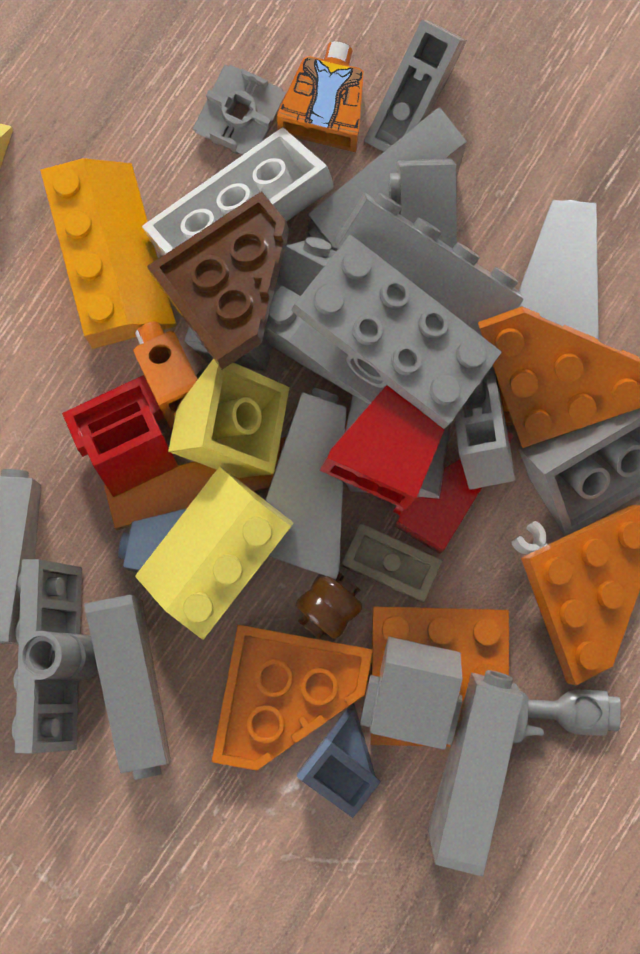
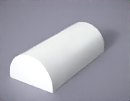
(276, 166)

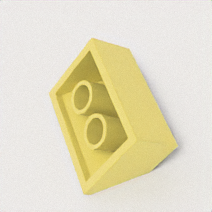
(212, 552)

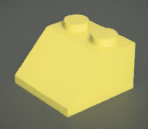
(231, 421)

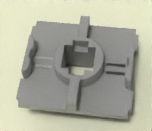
(233, 88)

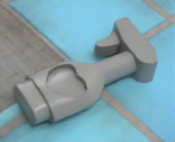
(576, 711)

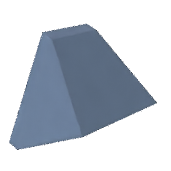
(342, 765)

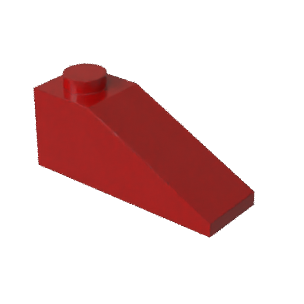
(437, 519)

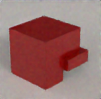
(122, 435)

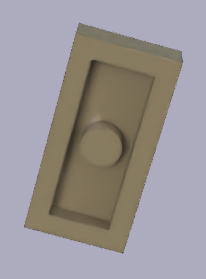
(391, 563)

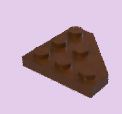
(227, 278)

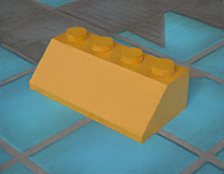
(106, 248)

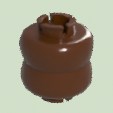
(329, 605)

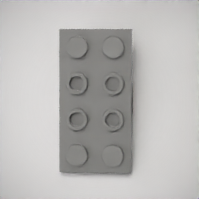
(395, 332)
(49, 657)

